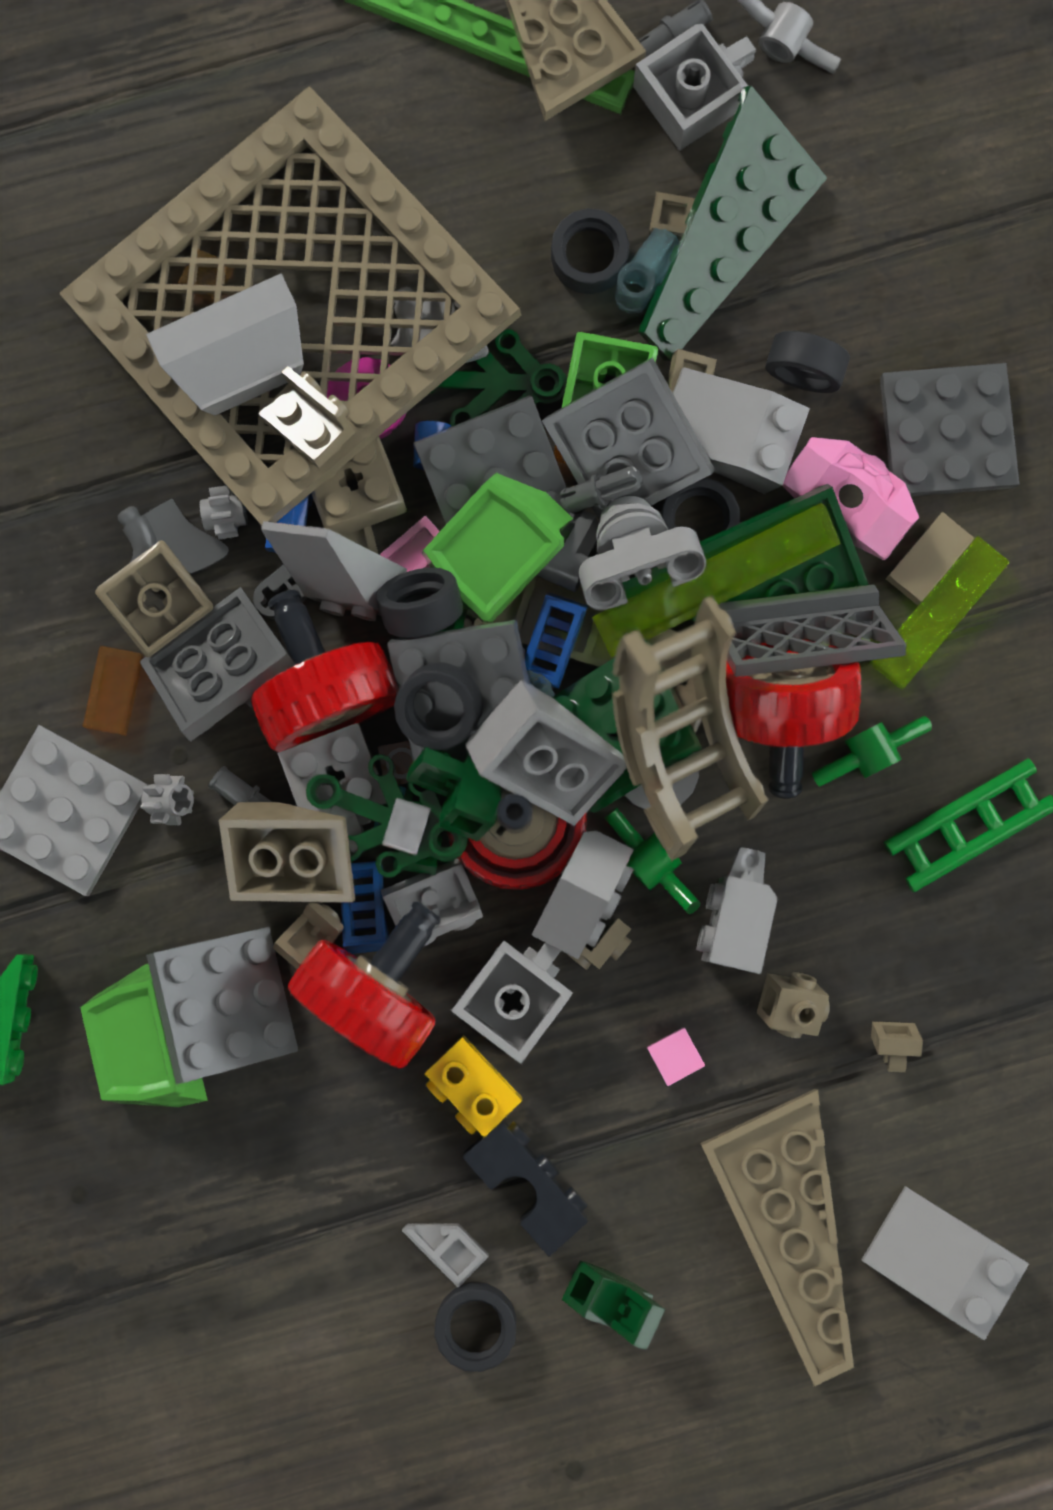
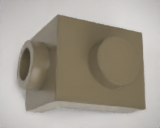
(314, 924)
(611, 944)

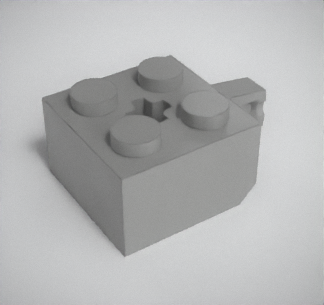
(693, 83)
(340, 751)
(585, 894)
(740, 915)
(541, 995)

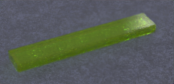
(723, 577)

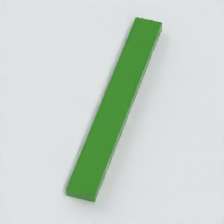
(482, 35)

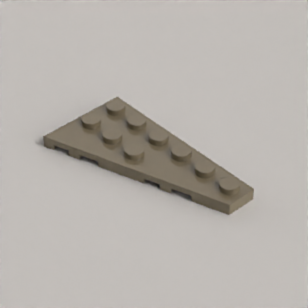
(572, 48)
(784, 1207)

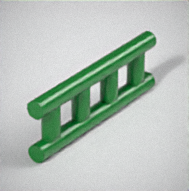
(944, 821)

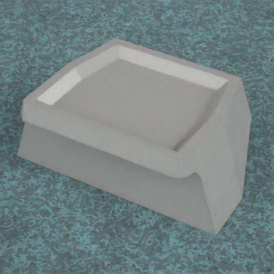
(233, 346)

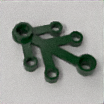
(497, 381)
(379, 813)

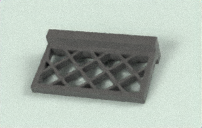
(814, 616)

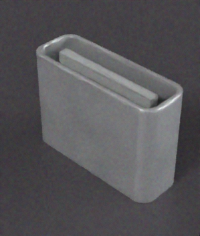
(406, 826)

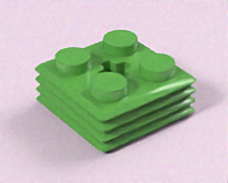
(598, 357)

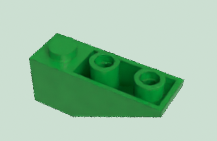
(14, 1015)

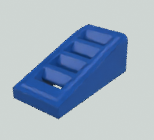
(566, 605)
(365, 943)

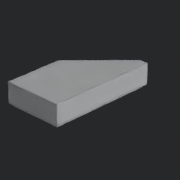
(448, 1248)

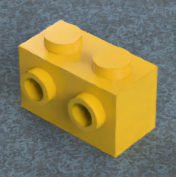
(472, 1087)

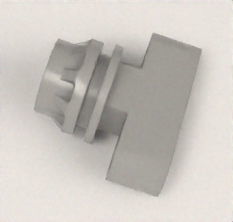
(631, 542)

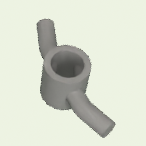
(787, 33)

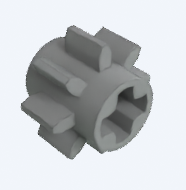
(223, 512)
(167, 799)

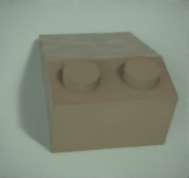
(286, 854)

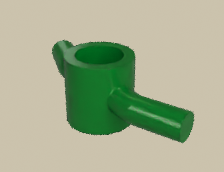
(872, 750)
(651, 861)

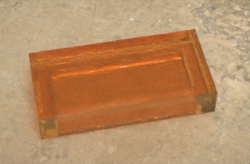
(113, 690)

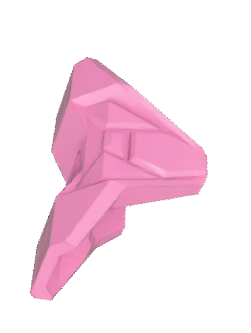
(886, 504)

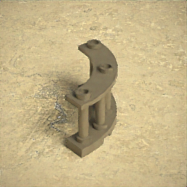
(639, 734)

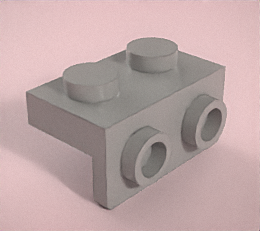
(446, 894)

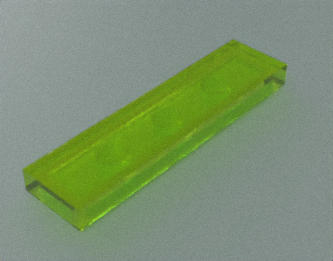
(943, 610)

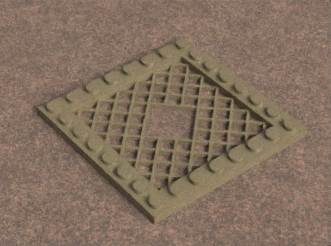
(303, 123)

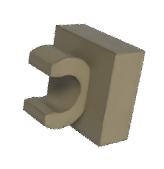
(896, 1042)

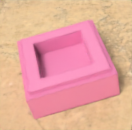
(675, 1056)

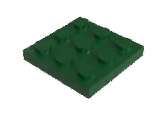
(592, 703)

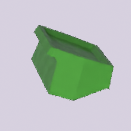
(498, 544)
(132, 1048)

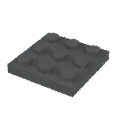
(628, 425)
(950, 429)
(499, 441)
(486, 652)
(216, 664)
(222, 1004)

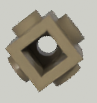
(793, 1004)

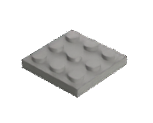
(66, 810)

